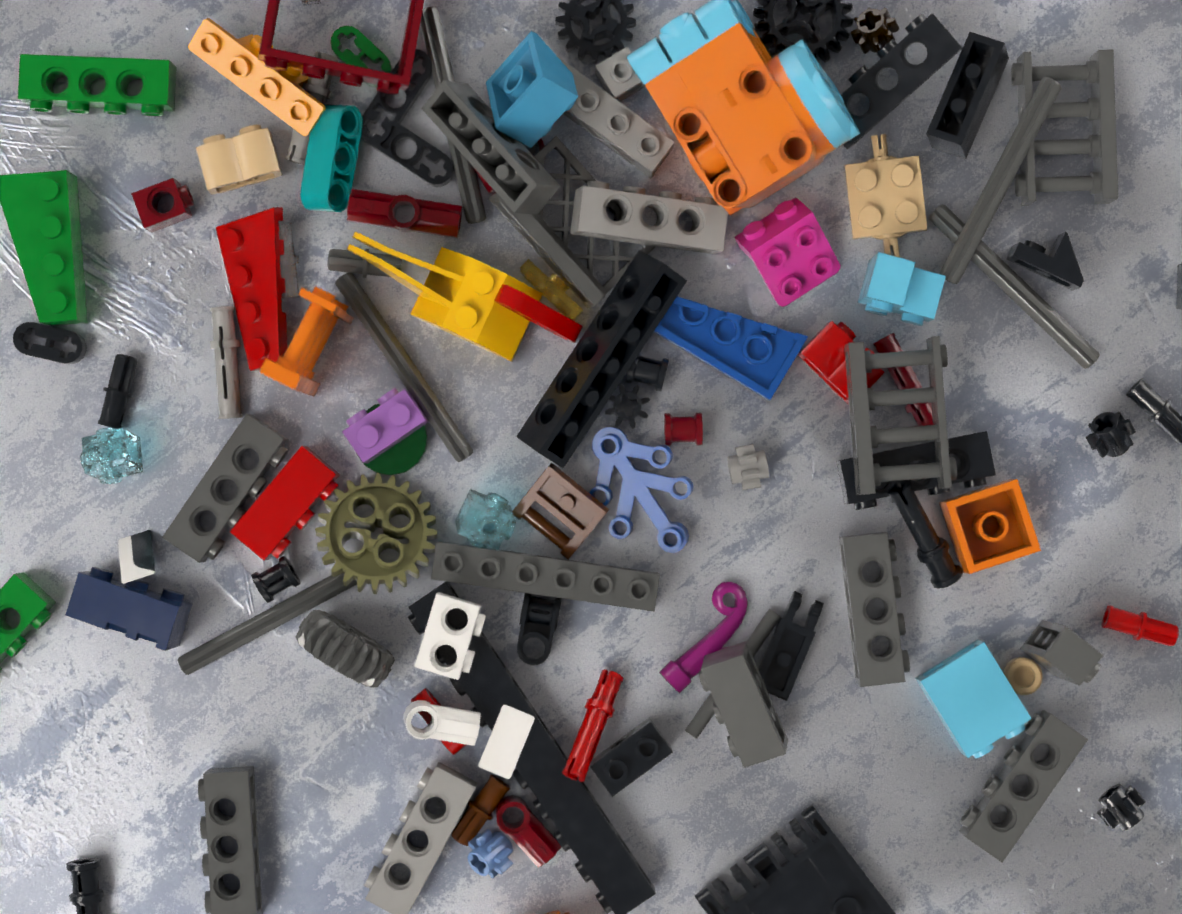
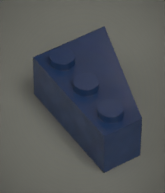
(129, 608)

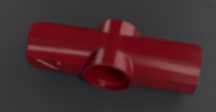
(380, 210)

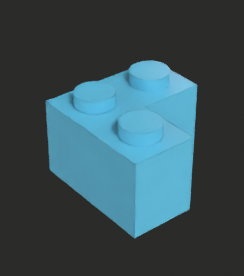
(900, 288)

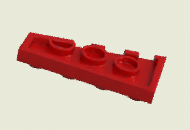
(253, 270)

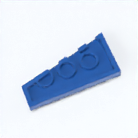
(736, 346)

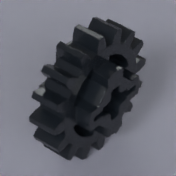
(610, 29)

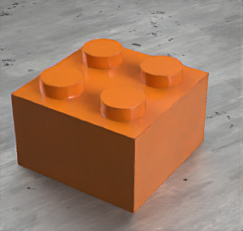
(989, 526)

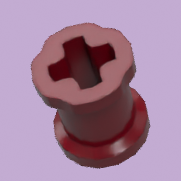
(683, 429)

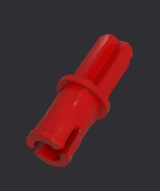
(1140, 626)

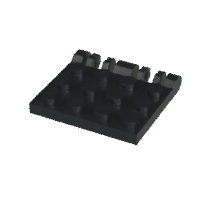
(813, 881)

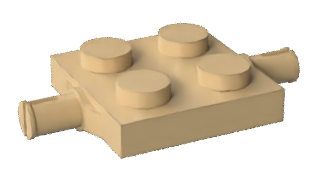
(885, 197)

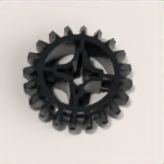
(809, 32)

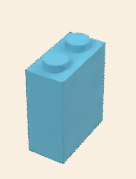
(974, 699)

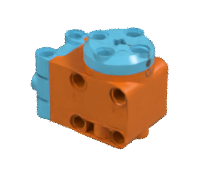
(736, 109)

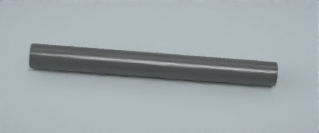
(754, 643)

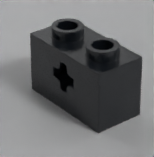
(630, 757)

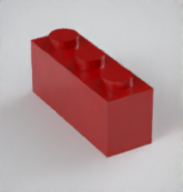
(286, 504)

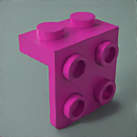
(789, 251)

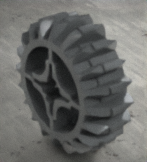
(344, 648)

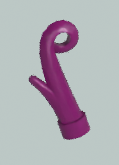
(687, 666)

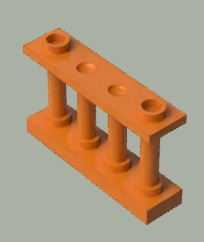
(308, 342)

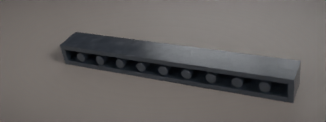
(567, 802)

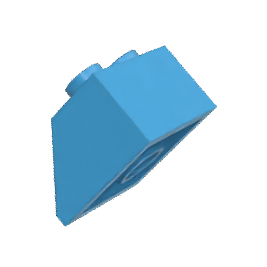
(530, 91)

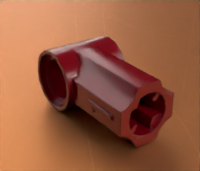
(529, 832)

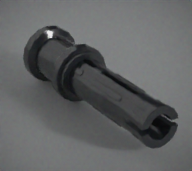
(931, 548)
(85, 885)

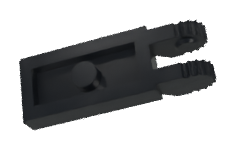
(788, 648)

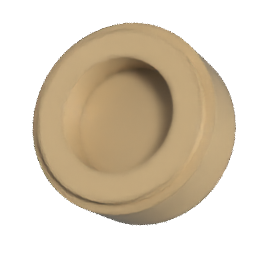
(1023, 675)

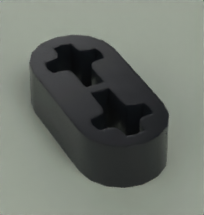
(51, 335)

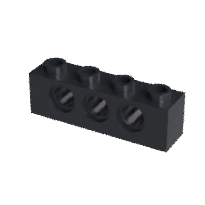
(940, 49)
(971, 449)

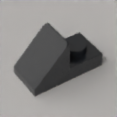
(1058, 267)

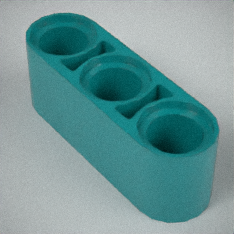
(331, 159)

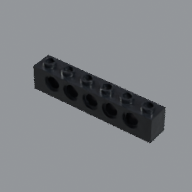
(601, 358)

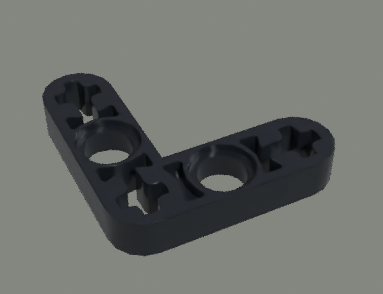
(396, 132)

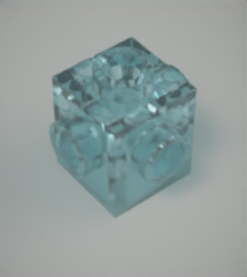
(111, 455)
(485, 519)

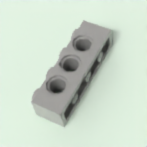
(617, 126)
(591, 219)
(399, 895)

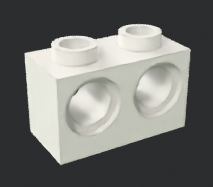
(439, 633)

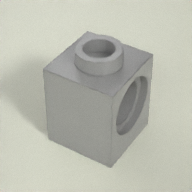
(618, 76)

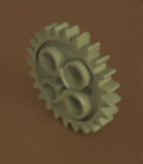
(365, 564)

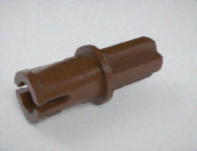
(480, 810)

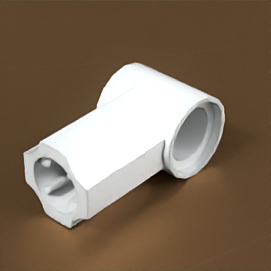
(446, 723)

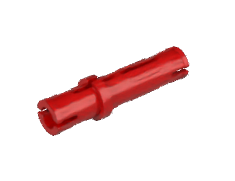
(598, 711)

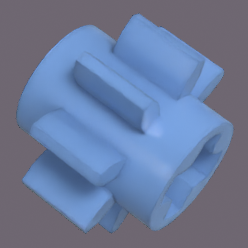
(490, 853)

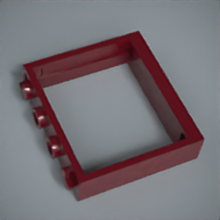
(348, 74)

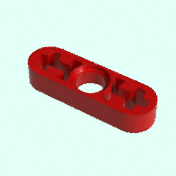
(538, 313)

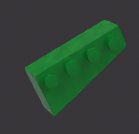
(48, 242)

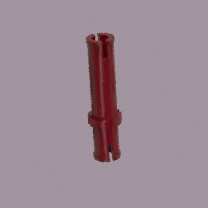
(905, 379)

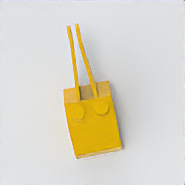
(460, 297)

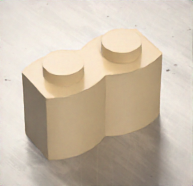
(239, 159)

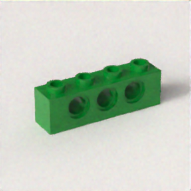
(40, 72)
(31, 604)

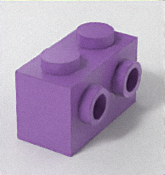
(384, 426)

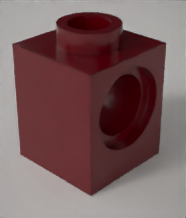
(147, 204)

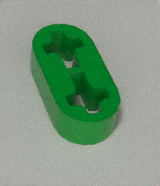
(363, 44)

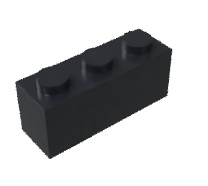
(967, 95)

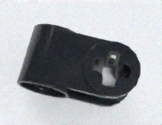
(537, 625)

